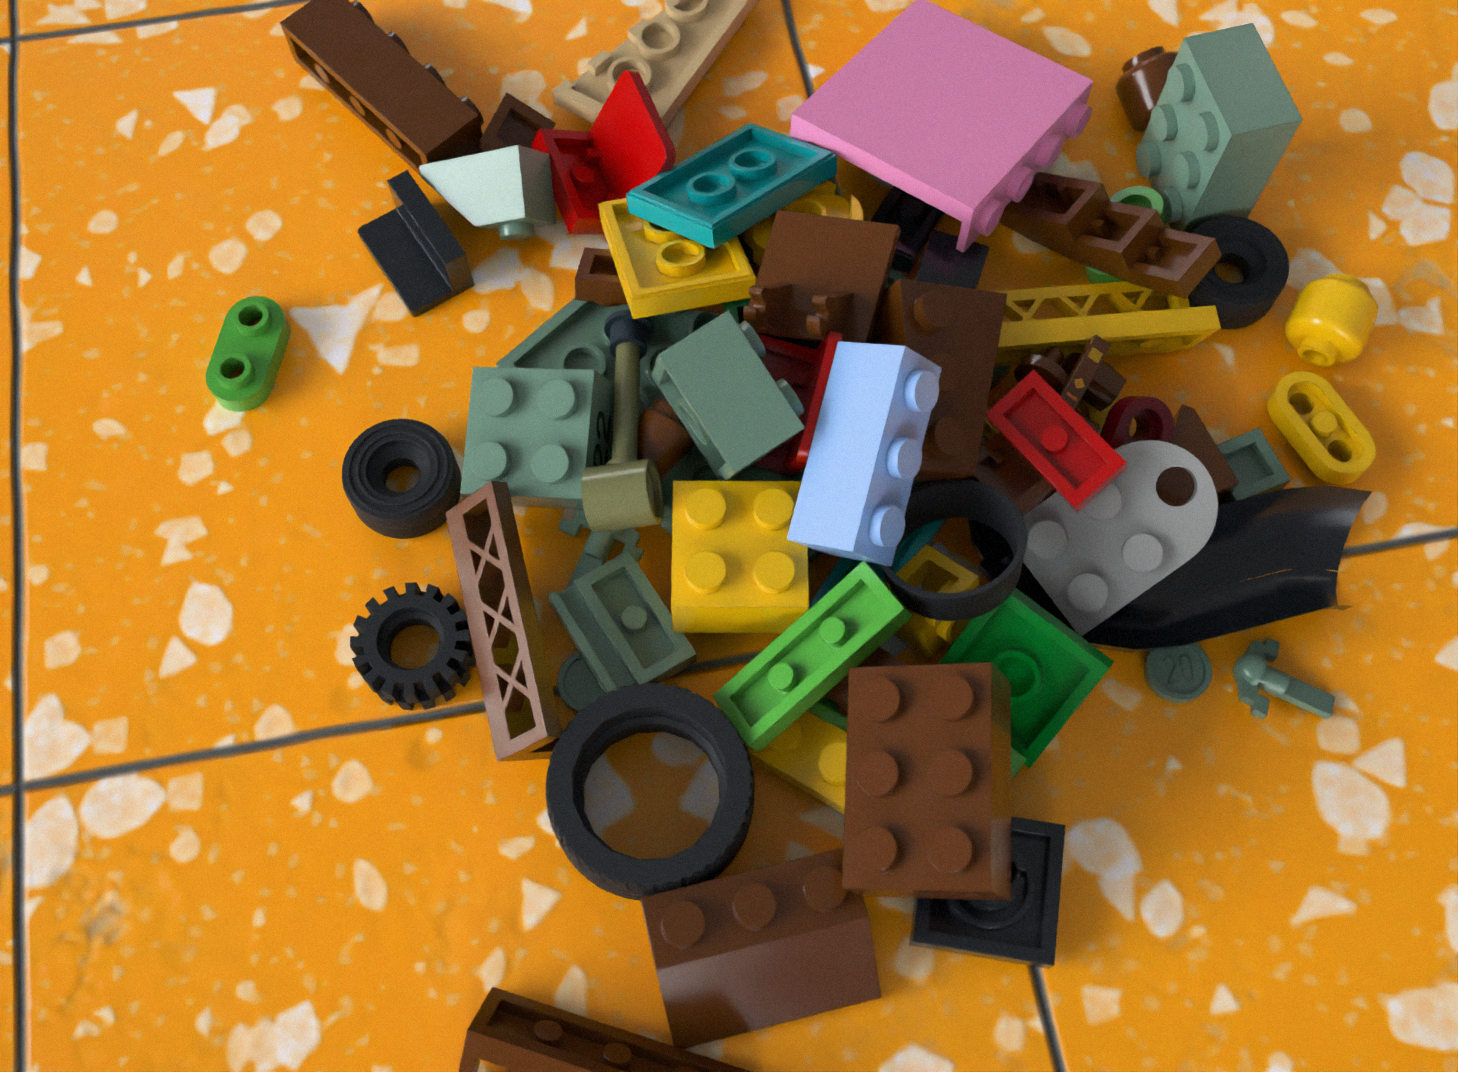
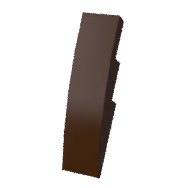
(1110, 236)

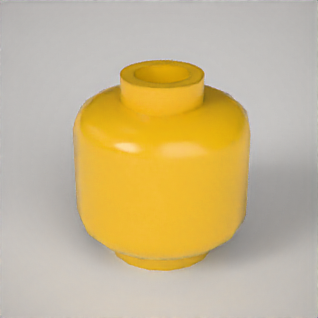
(1332, 319)

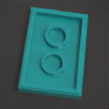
(732, 184)

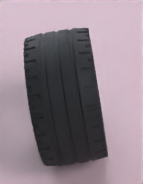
(617, 717)

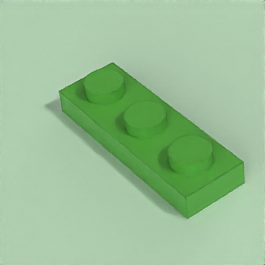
(811, 656)

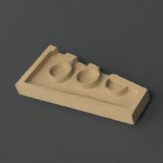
(668, 53)

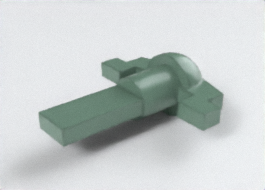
(598, 544)
(1254, 674)

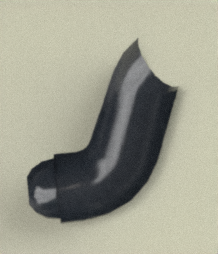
(1204, 596)

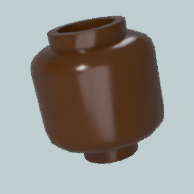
(1143, 83)

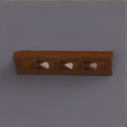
(504, 625)
(543, 1038)

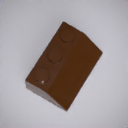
(760, 949)

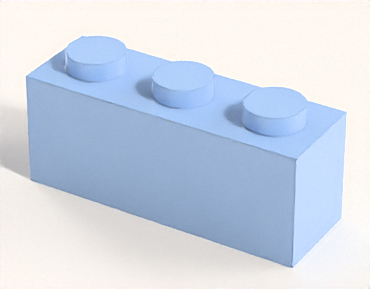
(865, 452)

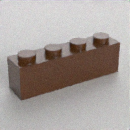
(382, 82)

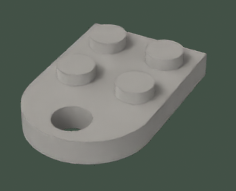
(1121, 538)

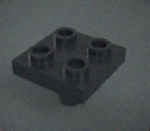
(1004, 930)

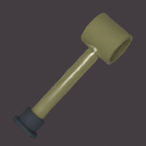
(625, 489)

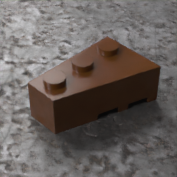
(961, 335)

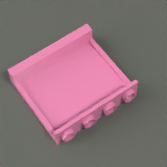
(948, 114)

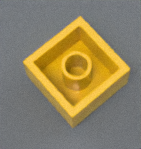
(735, 559)

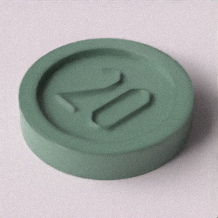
(1178, 673)
(577, 683)

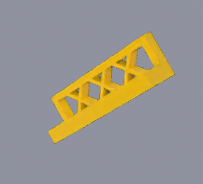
(1127, 332)

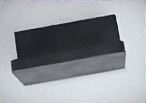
(416, 249)

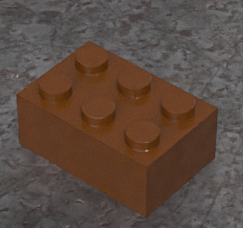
(928, 782)

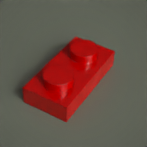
(1056, 441)

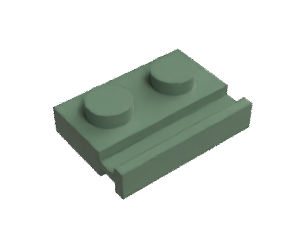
(621, 626)

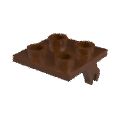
(822, 277)

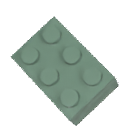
(1217, 128)

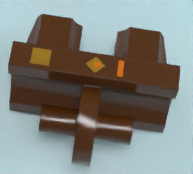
(1079, 377)

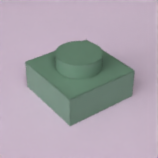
(1253, 465)

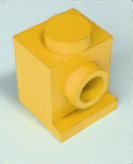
(937, 575)

